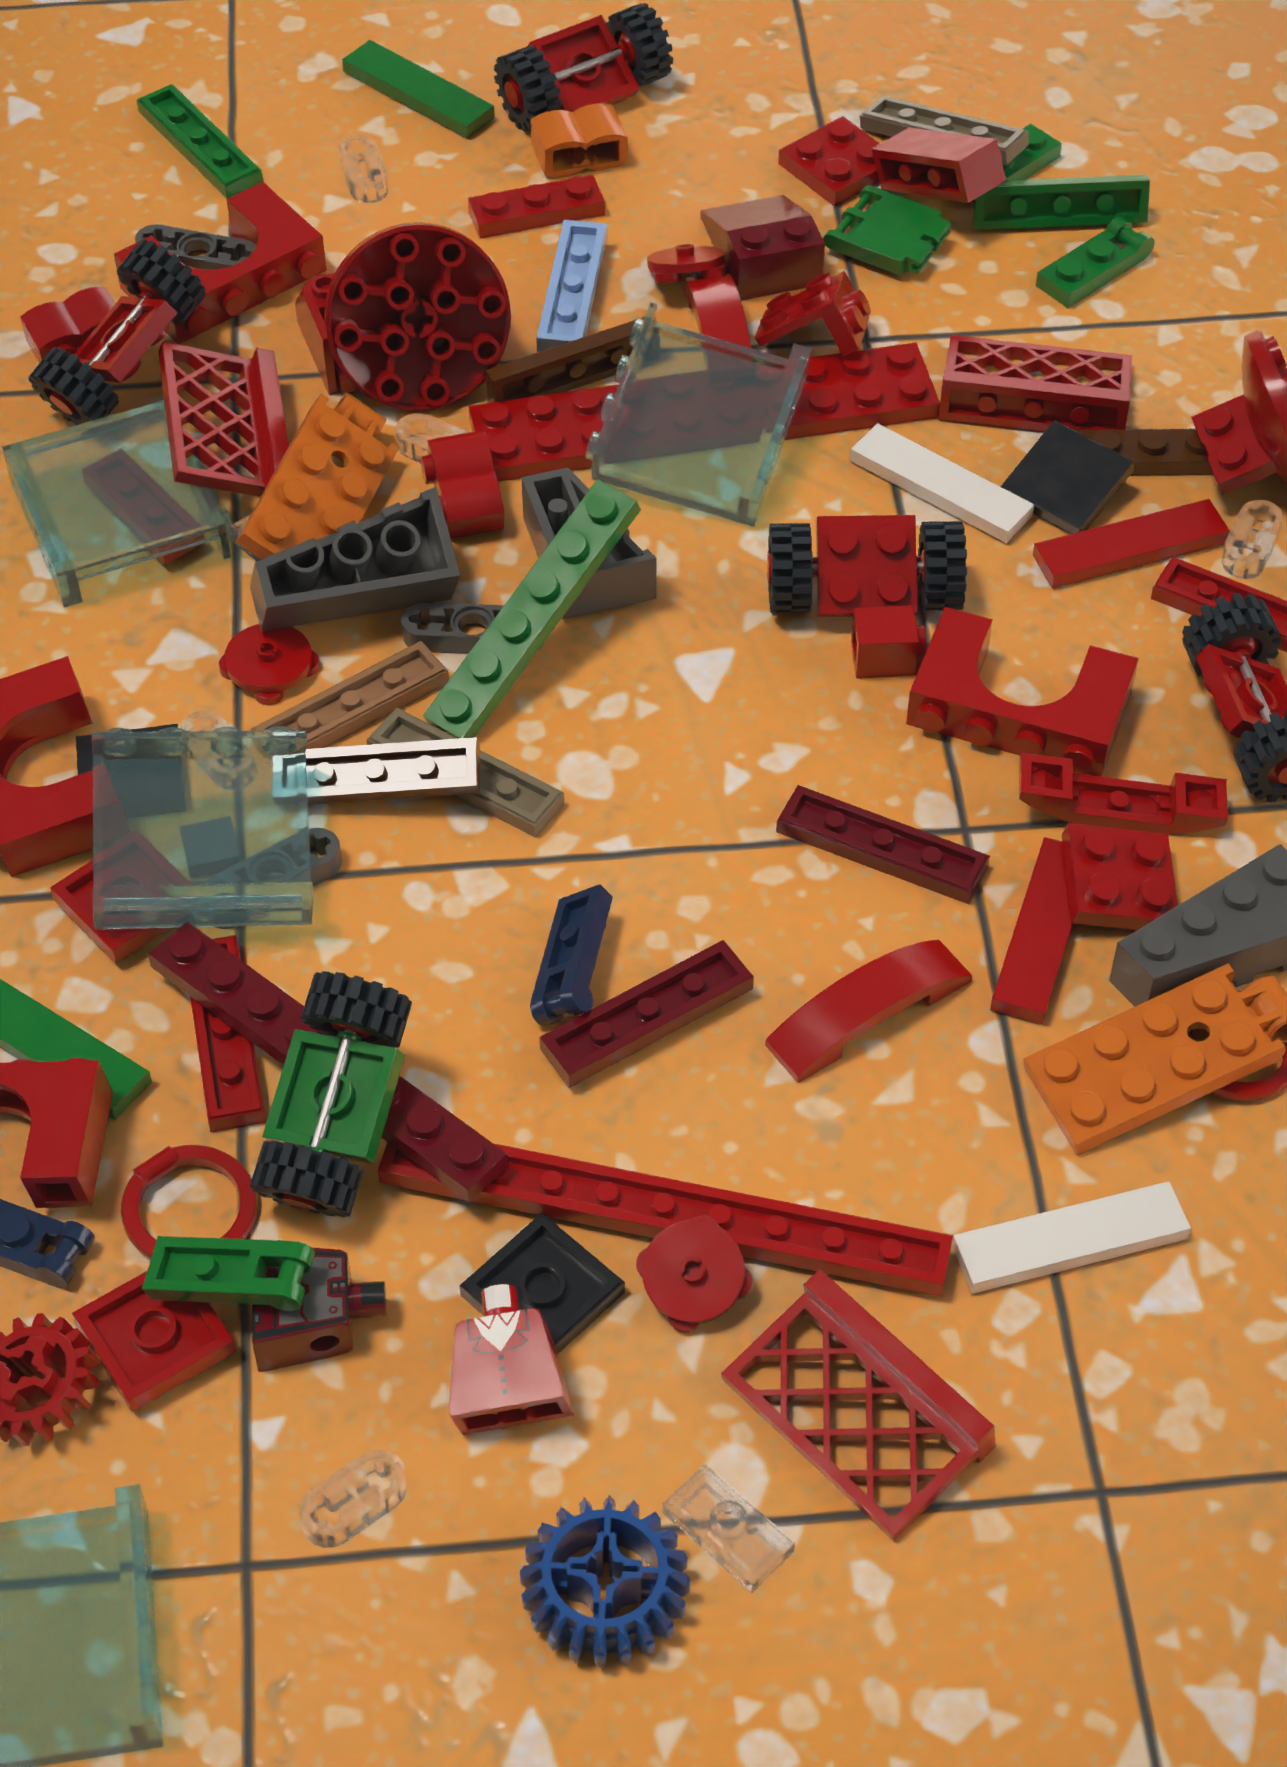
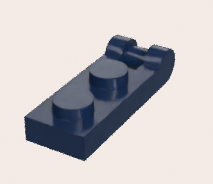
(570, 956)
(28, 1234)

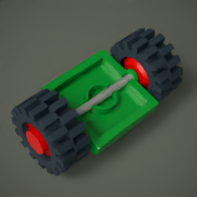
(333, 1094)

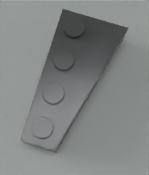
(360, 568)
(1230, 922)

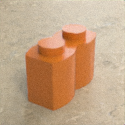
(579, 140)

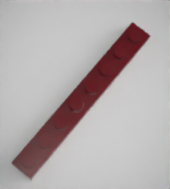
(268, 1018)

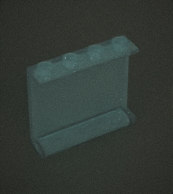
(697, 419)
(109, 497)
(200, 828)
(78, 1635)

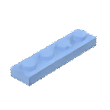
(572, 283)

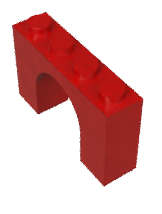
(284, 256)
(956, 703)
(52, 819)
(67, 1127)

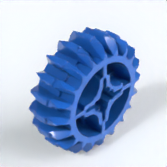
(606, 1528)

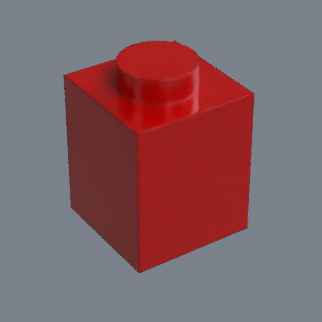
(886, 641)

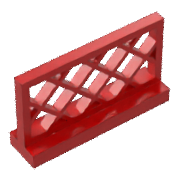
(1021, 401)
(259, 425)
(904, 1379)

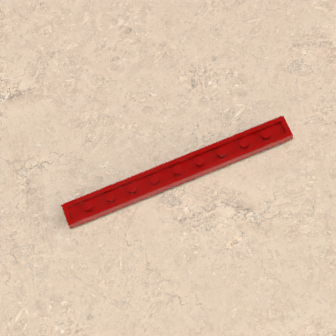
(649, 1203)

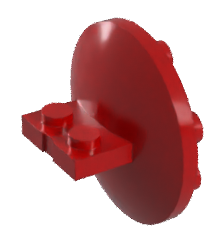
(417, 316)
(1250, 431)

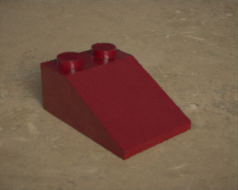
(766, 245)

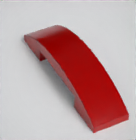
(717, 308)
(1182, 807)
(861, 1001)

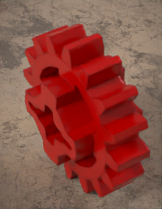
(38, 1382)

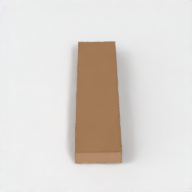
(364, 697)

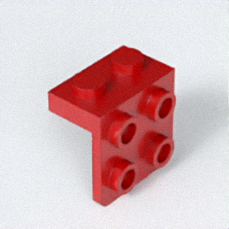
(825, 297)

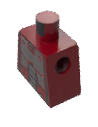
(325, 1317)

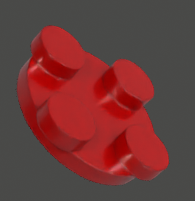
(686, 258)
(268, 661)
(693, 1272)

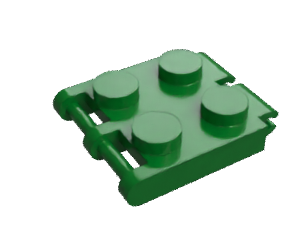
(891, 232)

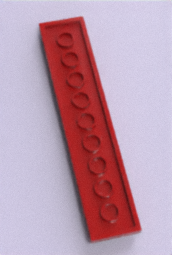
(838, 396)

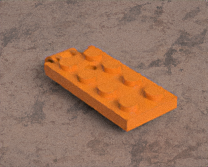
(308, 491)
(1148, 1064)

